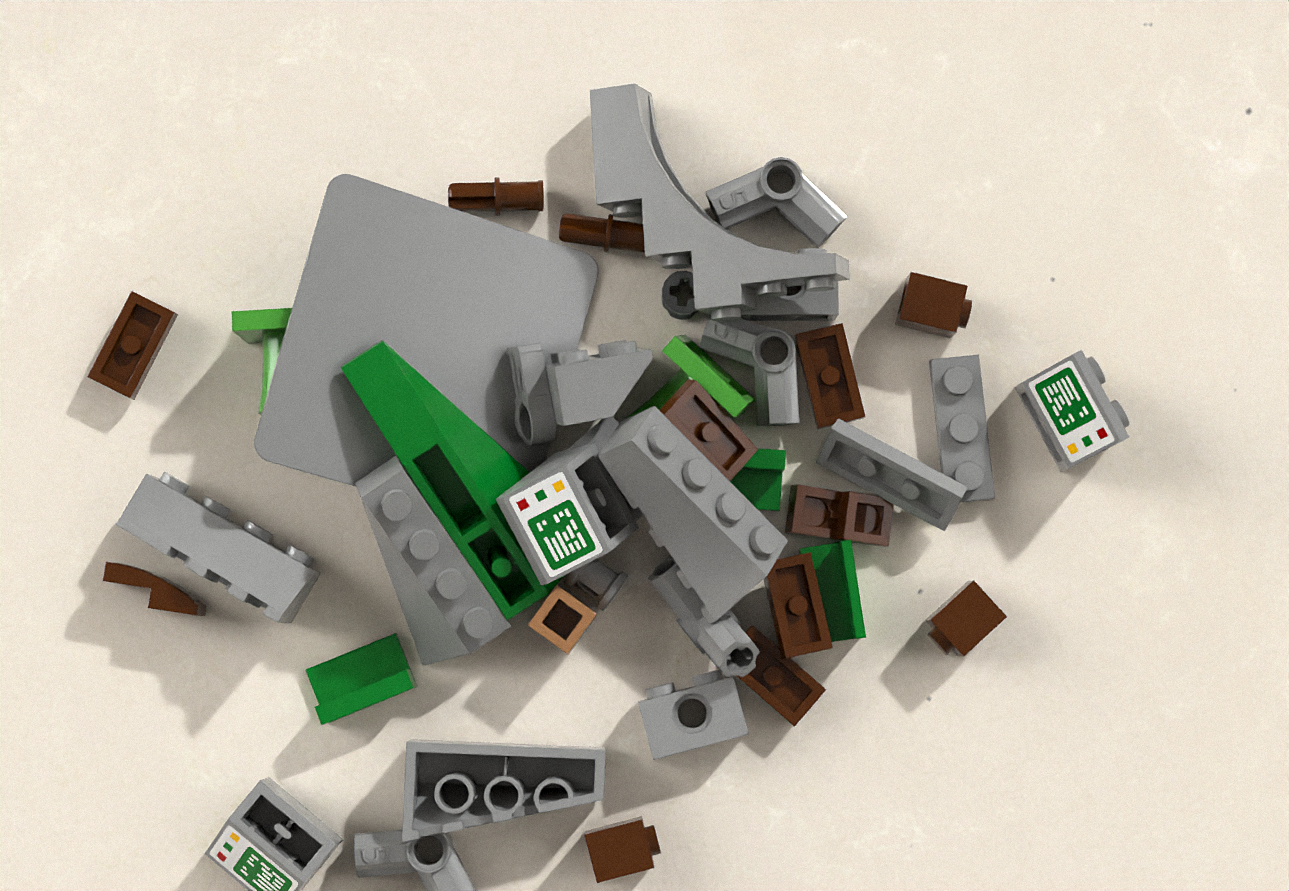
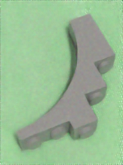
(638, 179)

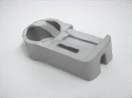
(533, 401)

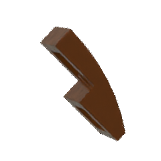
(839, 515)
(164, 593)

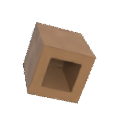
(562, 619)

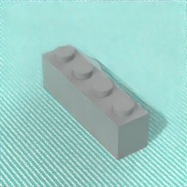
(692, 511)
(219, 547)
(434, 583)
(487, 782)

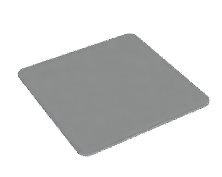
(440, 294)

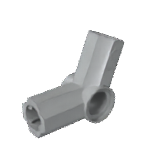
(751, 196)
(774, 384)
(721, 641)
(386, 854)

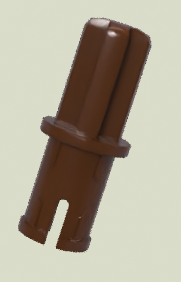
(496, 196)
(602, 232)

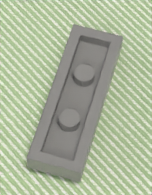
(962, 424)
(891, 474)

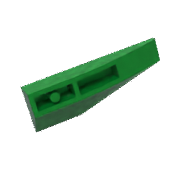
(454, 469)

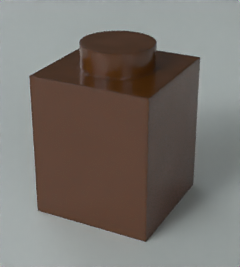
(933, 305)
(964, 620)
(622, 848)

